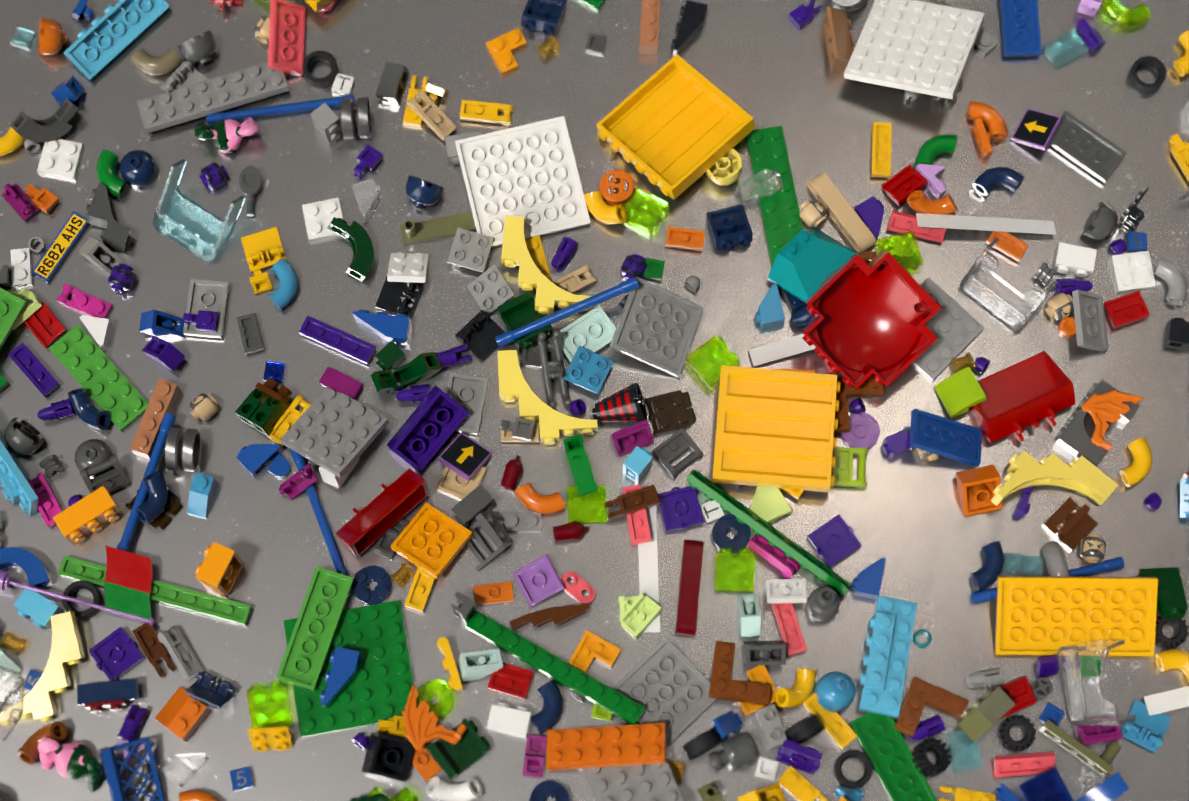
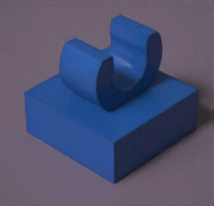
(82, 10)

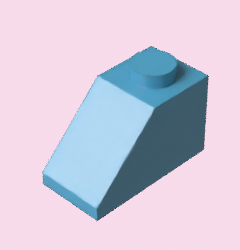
(770, 310)
(201, 495)

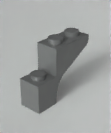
(99, 214)

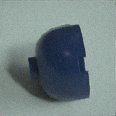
(138, 168)
(422, 191)

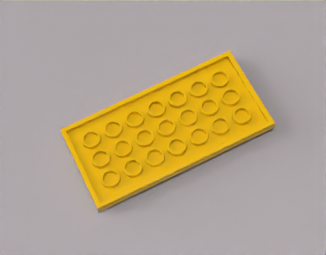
(1055, 611)

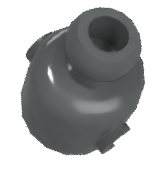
(823, 604)
(737, 751)

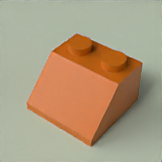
(976, 489)
(182, 714)

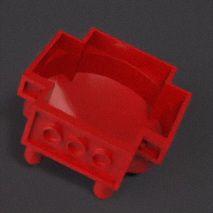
(870, 320)

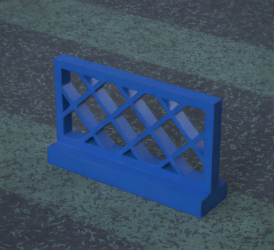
(113, 773)

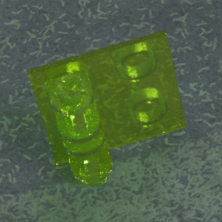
(902, 248)
(588, 507)

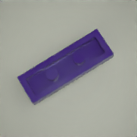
(34, 369)

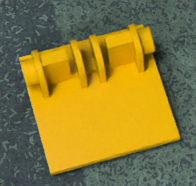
(263, 248)
(270, 738)

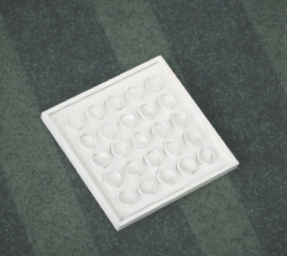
(915, 46)
(526, 175)

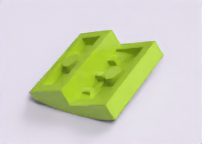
(960, 392)

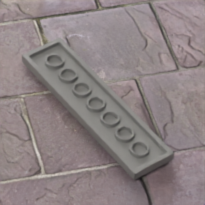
(211, 96)

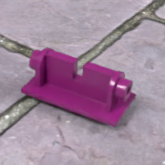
(19, 201)
(298, 482)

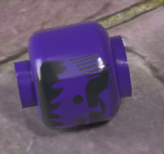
(213, 176)
(633, 266)
(121, 278)

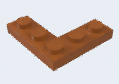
(867, 388)
(729, 689)
(924, 693)

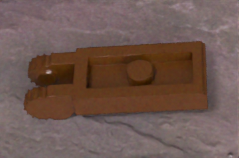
(633, 501)
(152, 647)

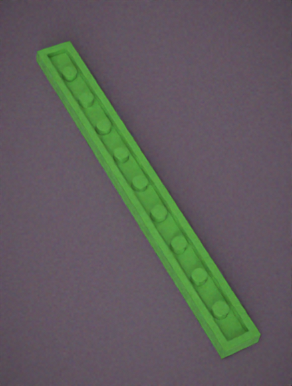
(163, 592)

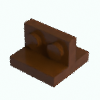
(1070, 524)

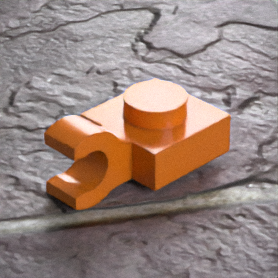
(42, 199)

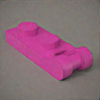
(84, 302)
(47, 501)
(774, 555)

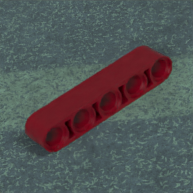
(689, 587)

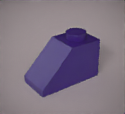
(871, 214)
(164, 353)

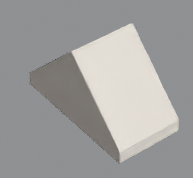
(99, 328)

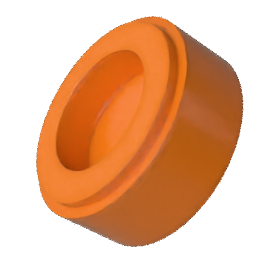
(1067, 327)

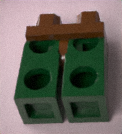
(264, 406)

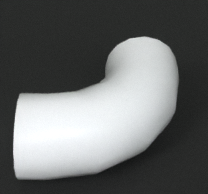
(449, 791)

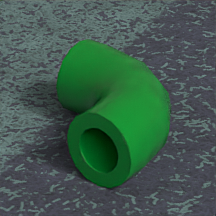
(935, 147)
(107, 175)

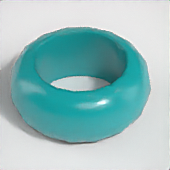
(924, 632)

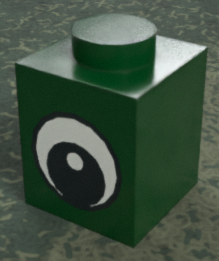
(389, 357)

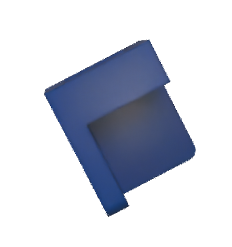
(68, 89)

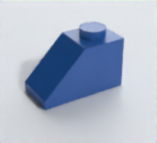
(161, 324)
(258, 457)
(869, 580)
(727, 724)

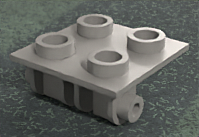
(183, 76)
(470, 250)
(491, 290)

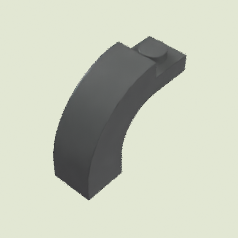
(46, 129)

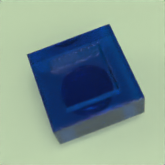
(275, 371)

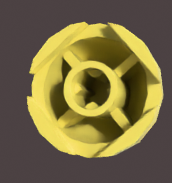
(727, 169)

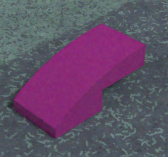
(340, 382)
(534, 755)

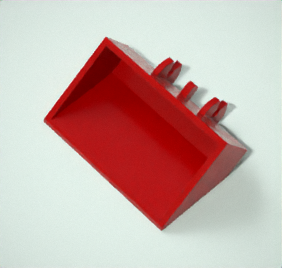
(1022, 397)
(383, 512)

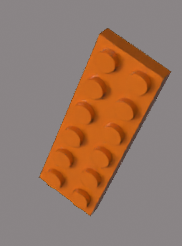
(606, 746)

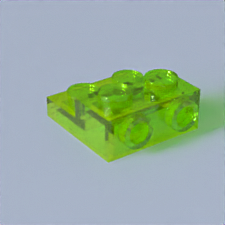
(645, 212)
(709, 358)
(734, 570)
(269, 705)

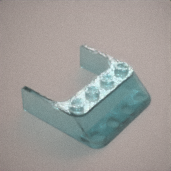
(189, 222)

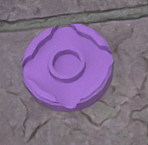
(863, 431)

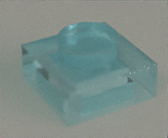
(23, 38)

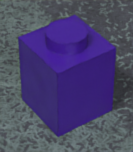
(897, 444)

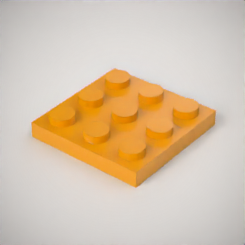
(431, 540)

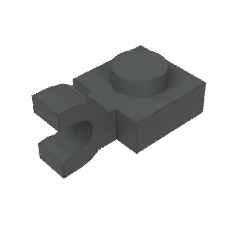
(521, 428)

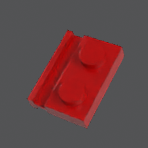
(903, 184)
(1126, 309)
(45, 325)
(511, 681)
(1020, 693)

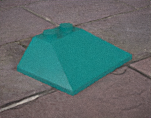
(808, 262)

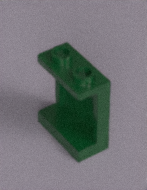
(519, 313)
(461, 756)

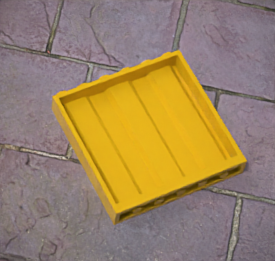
(675, 126)
(776, 429)

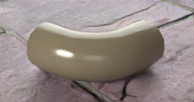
(156, 65)

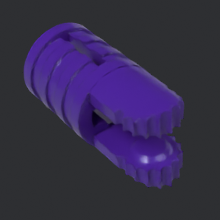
(1090, 35)
(563, 254)
(1076, 285)
(448, 357)
(408, 394)
(51, 412)
(132, 723)
(928, 728)

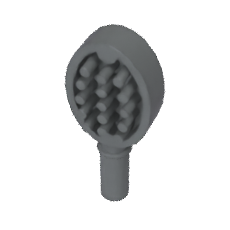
(250, 184)

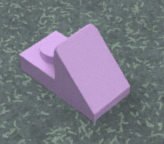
(1089, 7)
(931, 173)
(139, 749)

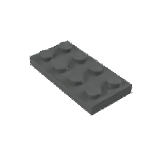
(1087, 147)

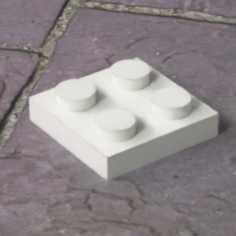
(60, 158)
(318, 217)
(407, 267)
(1133, 271)

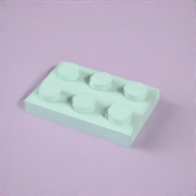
(590, 331)

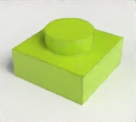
(600, 713)

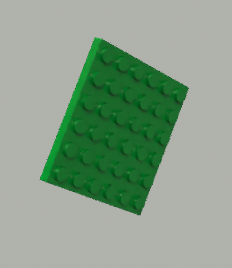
(382, 677)

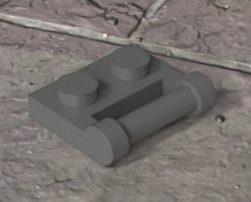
(673, 448)
(110, 480)

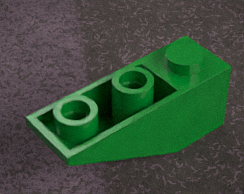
(580, 464)

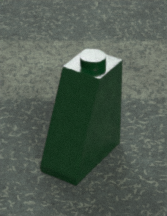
(1170, 591)

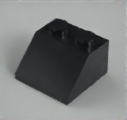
(388, 756)

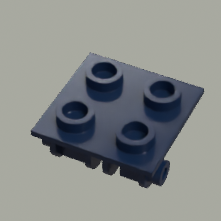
(205, 690)

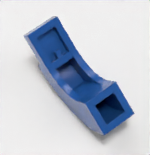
(35, 569)

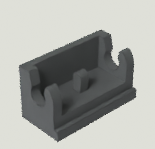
(392, 83)
(473, 504)
(465, 608)

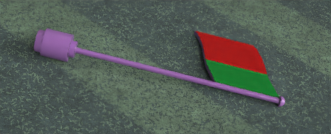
(125, 586)

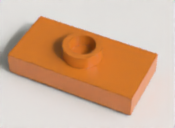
(983, 138)
(1009, 244)
(493, 593)
(425, 764)

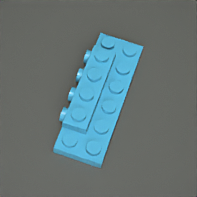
(113, 33)
(15, 485)
(887, 656)

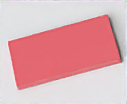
(286, 37)

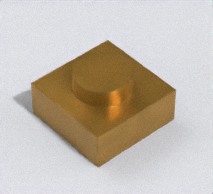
(677, 770)

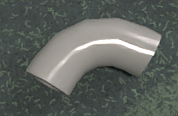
(1175, 280)
(1054, 559)

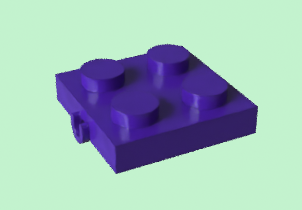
(680, 508)
(834, 541)
(116, 654)
(799, 756)

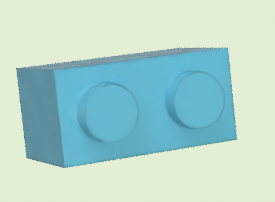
(637, 464)
(37, 607)

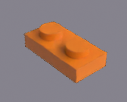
(685, 238)

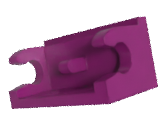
(632, 436)
(1097, 734)

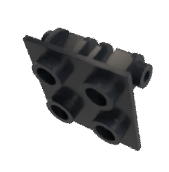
(1133, 216)
(399, 297)
(480, 335)

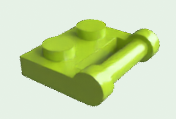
(844, 467)

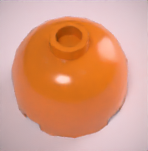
(50, 37)

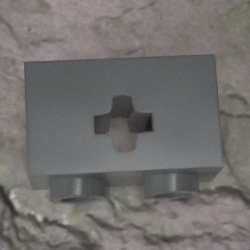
(764, 653)

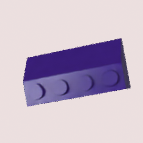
(427, 428)

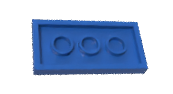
(1020, 28)
(945, 437)

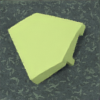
(32, 305)
(770, 504)
(637, 613)

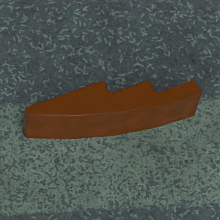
(556, 615)

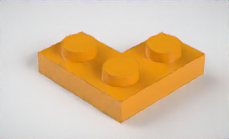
(502, 48)
(593, 647)
(759, 675)

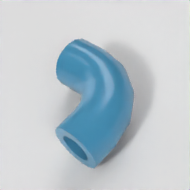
(287, 283)

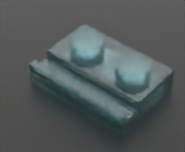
(1065, 49)
(963, 751)

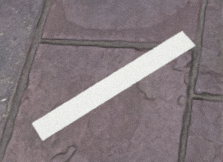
(985, 223)
(779, 350)
(649, 567)
(1167, 700)

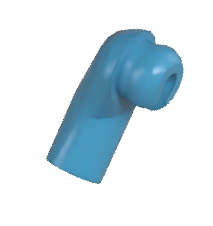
(853, 795)

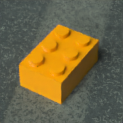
(88, 515)
(219, 569)

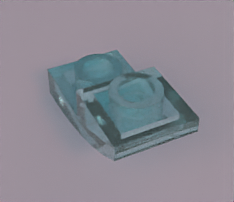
(1023, 565)

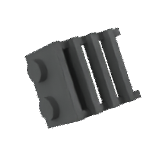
(495, 532)

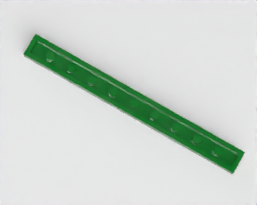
(763, 528)
(555, 668)

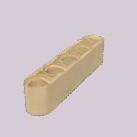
(841, 212)

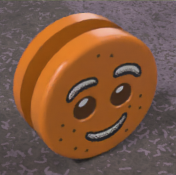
(616, 187)

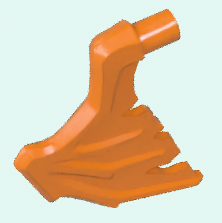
(1105, 409)
(422, 724)

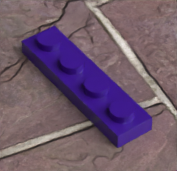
(337, 340)

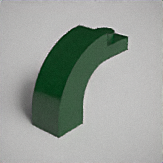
(360, 244)
(408, 375)

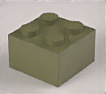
(985, 713)

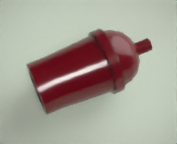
(511, 474)
(569, 531)

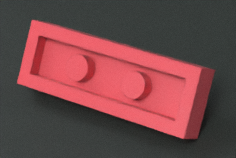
(905, 223)
(638, 522)
(789, 628)
(1023, 764)

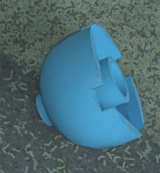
(835, 691)

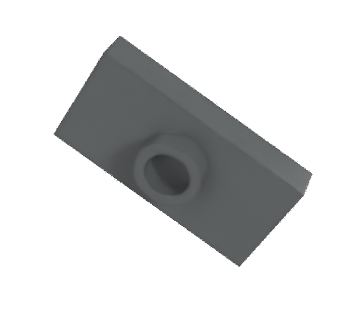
(250, 333)

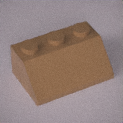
(838, 38)

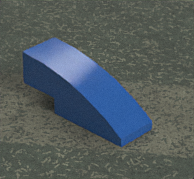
(1106, 790)

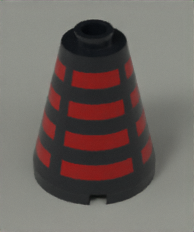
(622, 406)

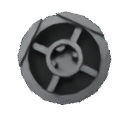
(198, 48)
(1101, 222)
(22, 437)
(93, 453)

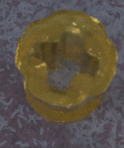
(548, 47)
(962, 362)
(402, 575)
(12, 643)

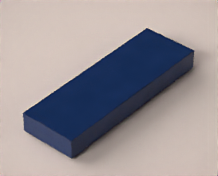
(107, 691)

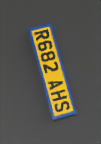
(60, 247)

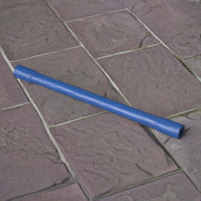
(277, 109)
(512, 335)
(167, 423)
(322, 520)
(1107, 565)

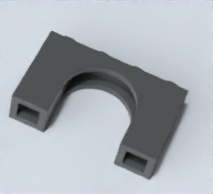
(1074, 437)

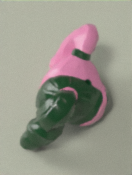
(227, 129)
(71, 761)

